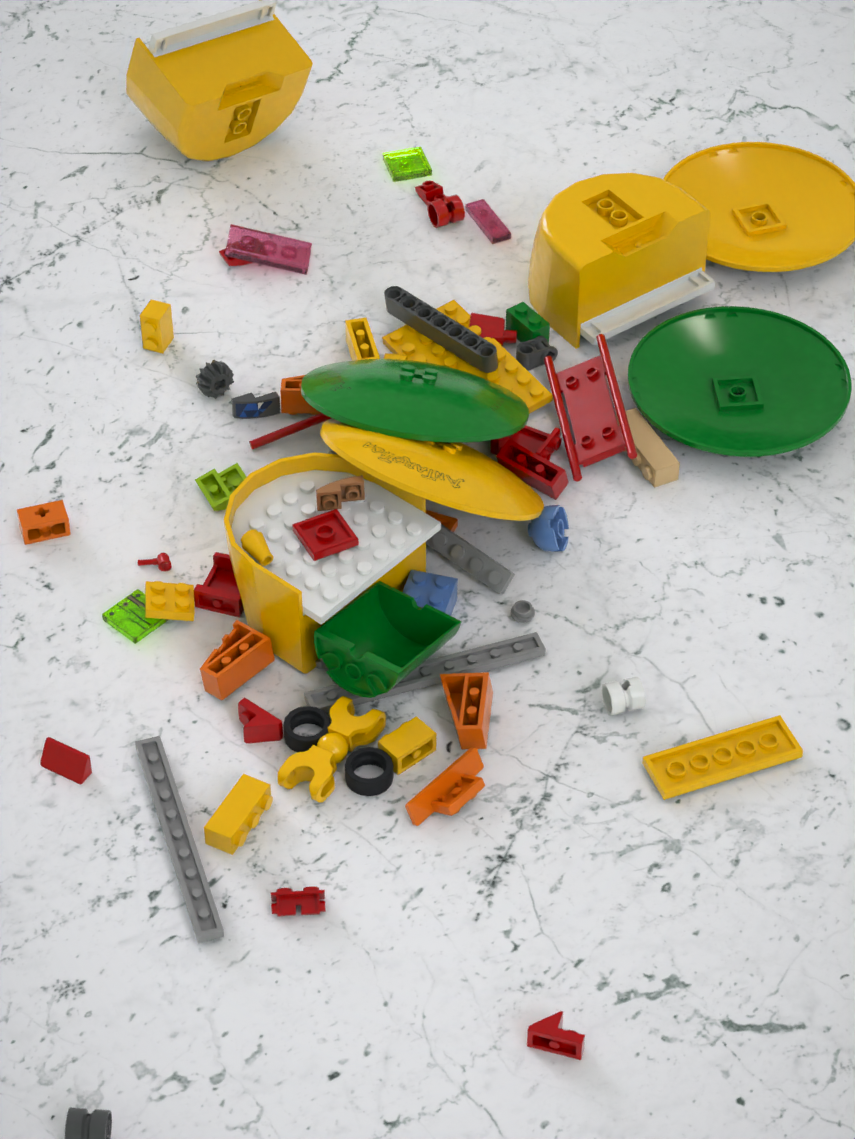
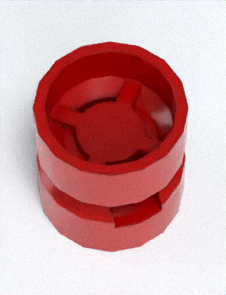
(446, 211)

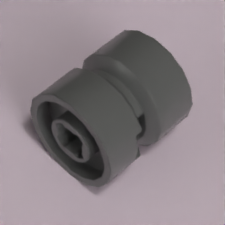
(88, 1126)

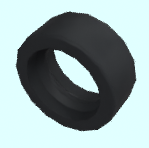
(301, 716)
(370, 786)

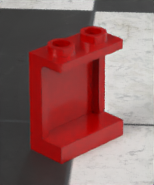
(533, 440)
(220, 589)

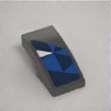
(250, 407)

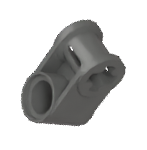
(532, 352)

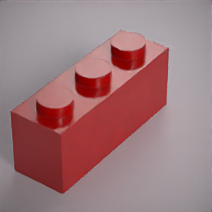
(533, 469)

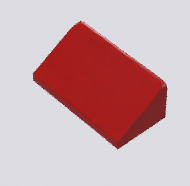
(66, 761)

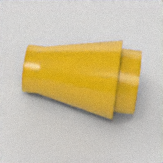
(256, 546)

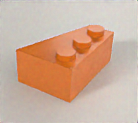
(292, 399)
(236, 660)
(470, 706)

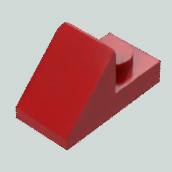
(259, 724)
(550, 1037)

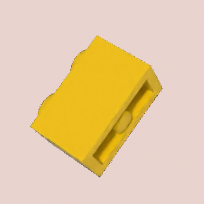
(156, 326)
(408, 744)

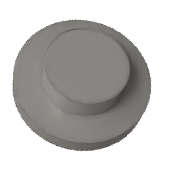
(522, 611)

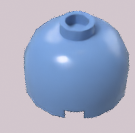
(549, 528)

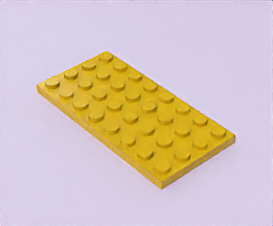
(509, 373)

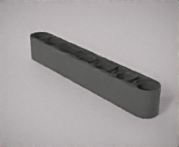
(441, 329)

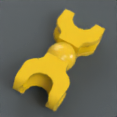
(320, 761)

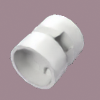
(627, 695)

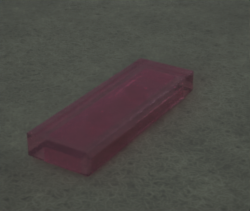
(488, 221)

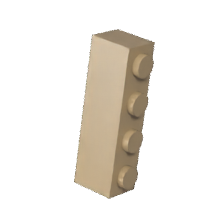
(653, 455)

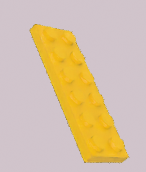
(722, 757)

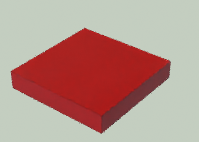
(325, 534)

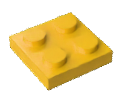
(169, 601)

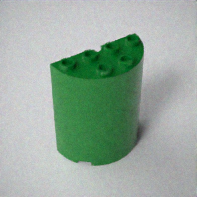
(381, 640)

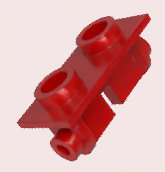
(288, 900)

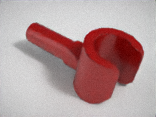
(162, 561)

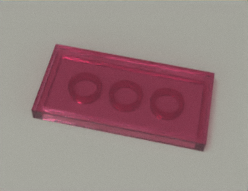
(268, 249)

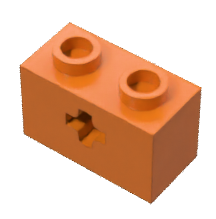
(43, 522)

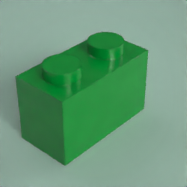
(526, 322)

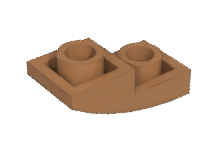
(331, 495)

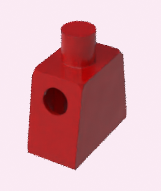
(493, 327)

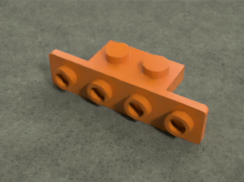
(449, 789)

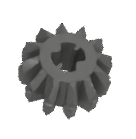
(214, 379)

